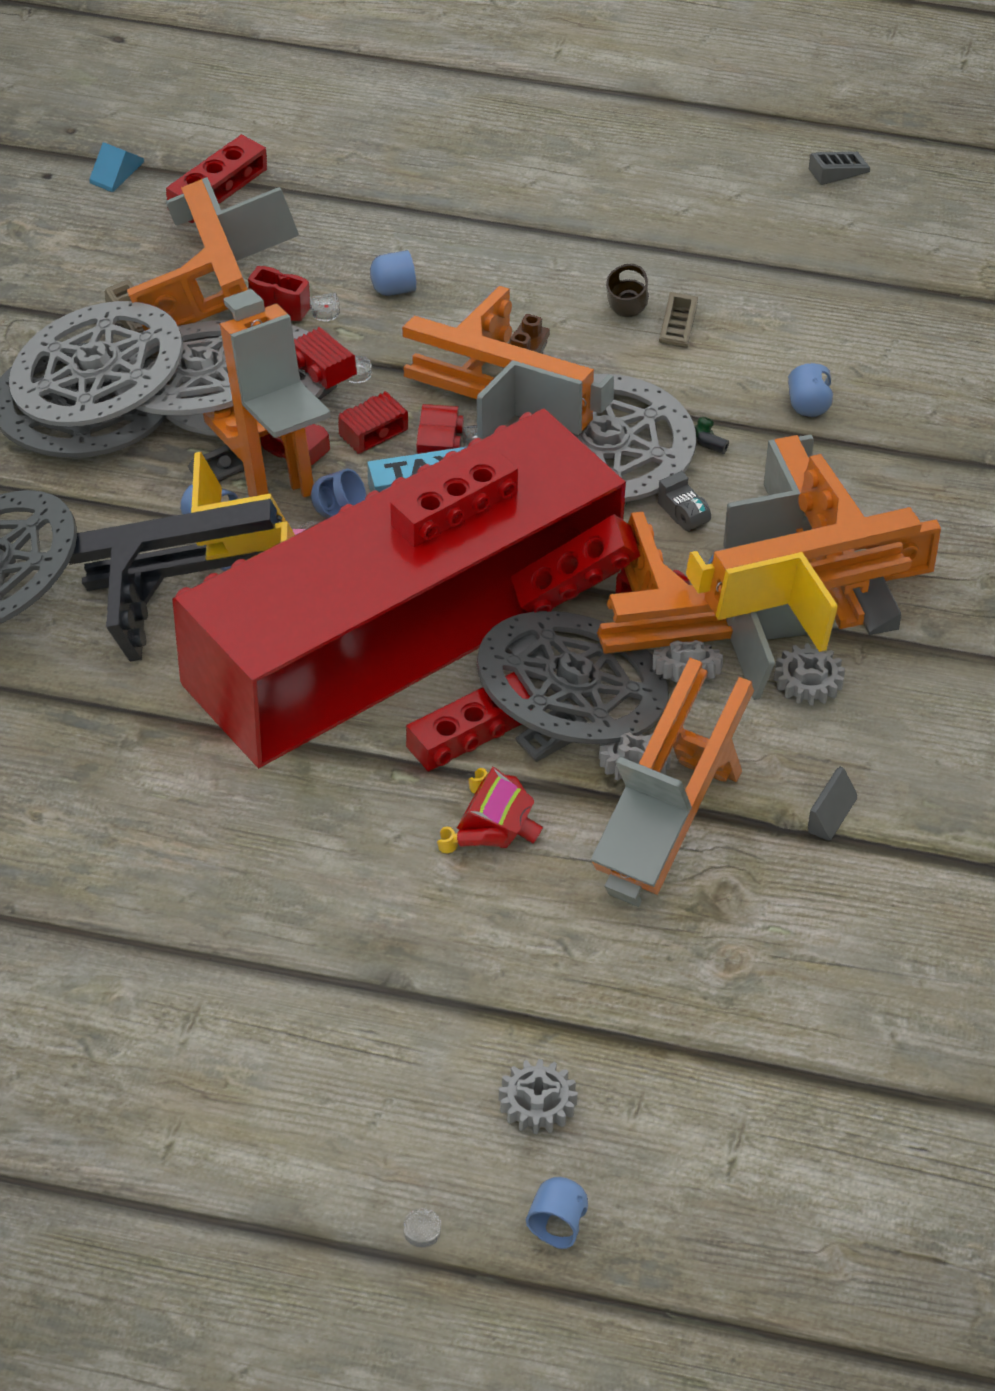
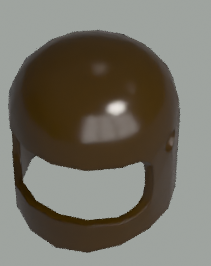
(627, 296)

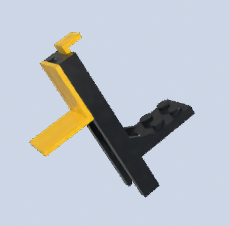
(221, 535)

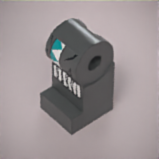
(682, 502)

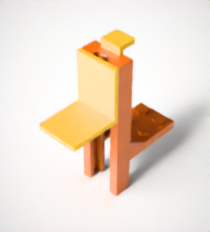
(778, 569)

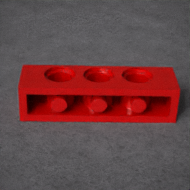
(226, 169)
(454, 497)
(576, 565)
(460, 727)

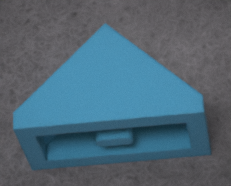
(113, 167)

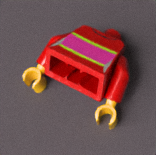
(493, 815)

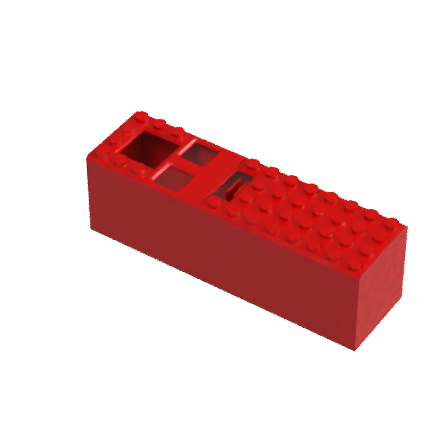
(360, 613)

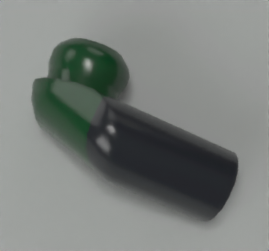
(707, 438)

